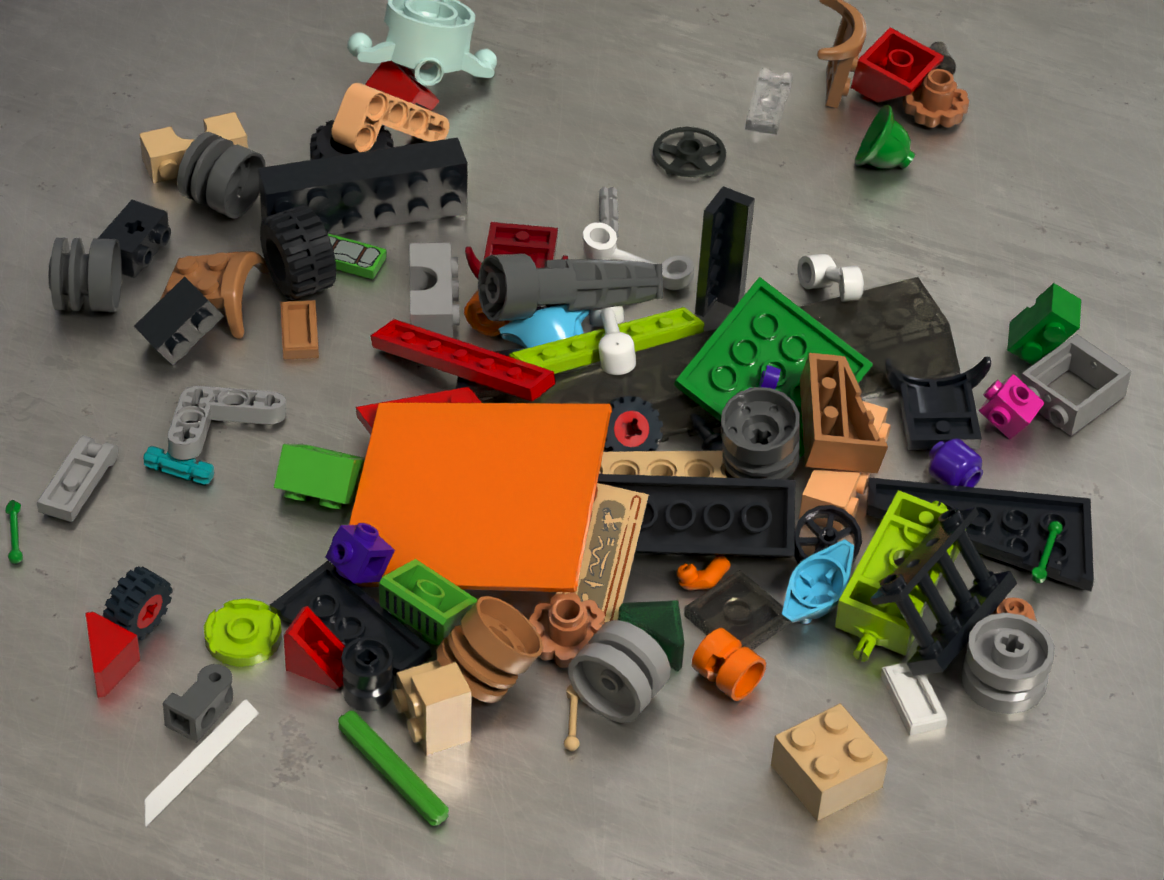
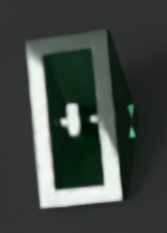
(661, 622)

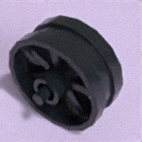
(828, 535)

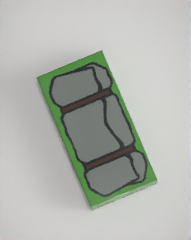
(357, 257)

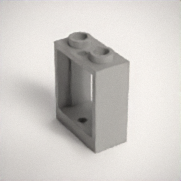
(1078, 356)

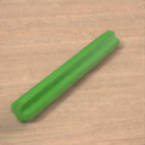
(393, 768)

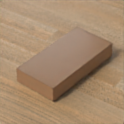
(299, 329)

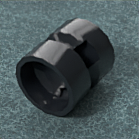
(367, 674)

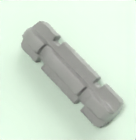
(609, 208)

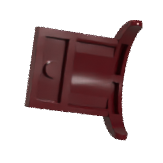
(509, 238)

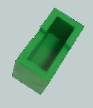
(1044, 325)

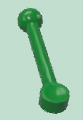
(15, 555)
(1039, 573)

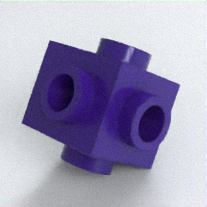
(359, 553)

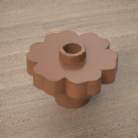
(937, 101)
(566, 626)

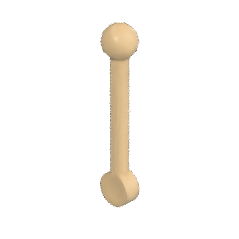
(571, 742)

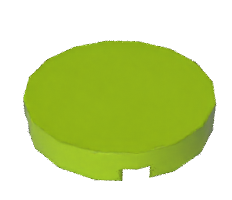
(242, 632)

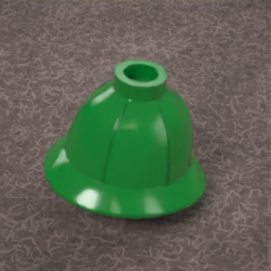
(885, 143)

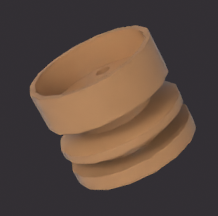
(491, 648)

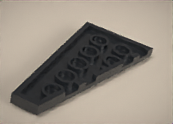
(1010, 524)

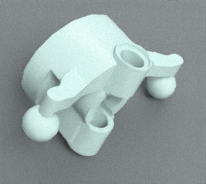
(424, 34)

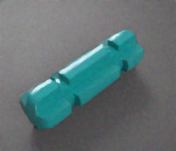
(201, 472)

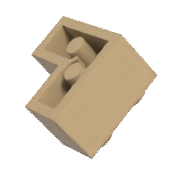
(435, 705)

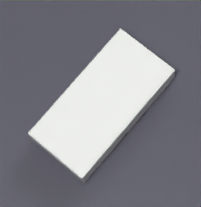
(913, 699)

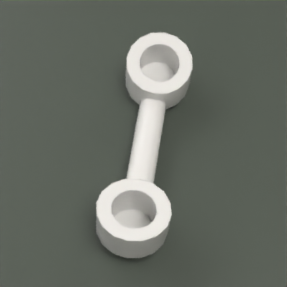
(601, 243)
(821, 272)
(616, 347)

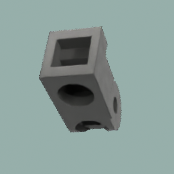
(201, 704)

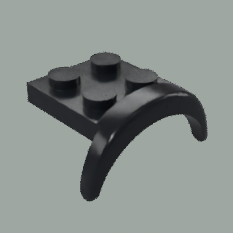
(939, 407)

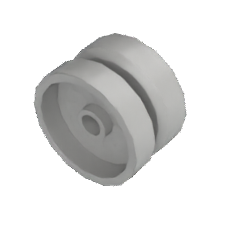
(1007, 663)
(619, 671)

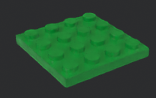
(758, 333)

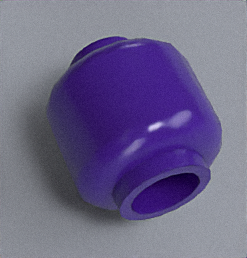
(955, 464)

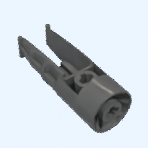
(514, 287)

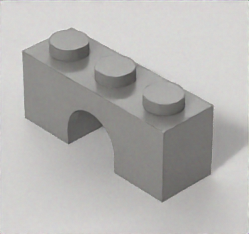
(433, 287)

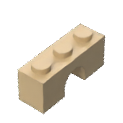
(164, 150)

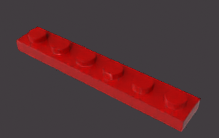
(463, 360)

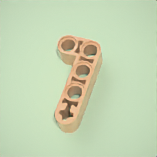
(368, 109)

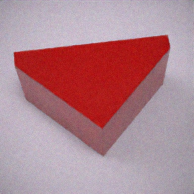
(313, 650)
(112, 652)

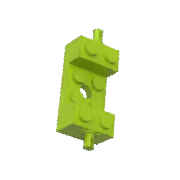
(898, 534)

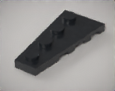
(351, 615)

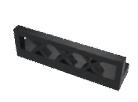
(724, 250)

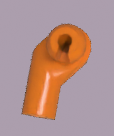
(703, 579)

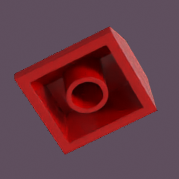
(893, 67)

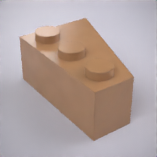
(835, 420)

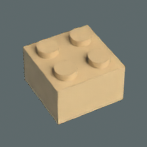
(829, 762)

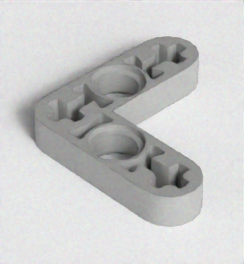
(218, 405)

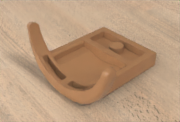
(845, 51)
(220, 280)

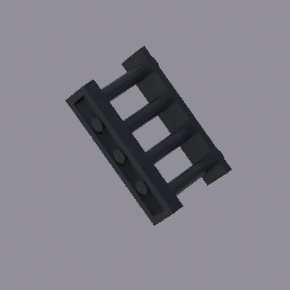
(952, 628)

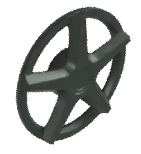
(689, 151)

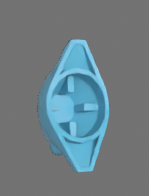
(545, 326)
(818, 583)

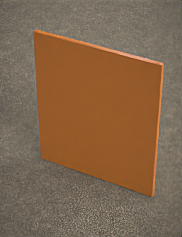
(485, 490)

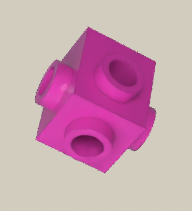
(1010, 405)

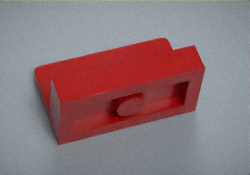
(401, 83)

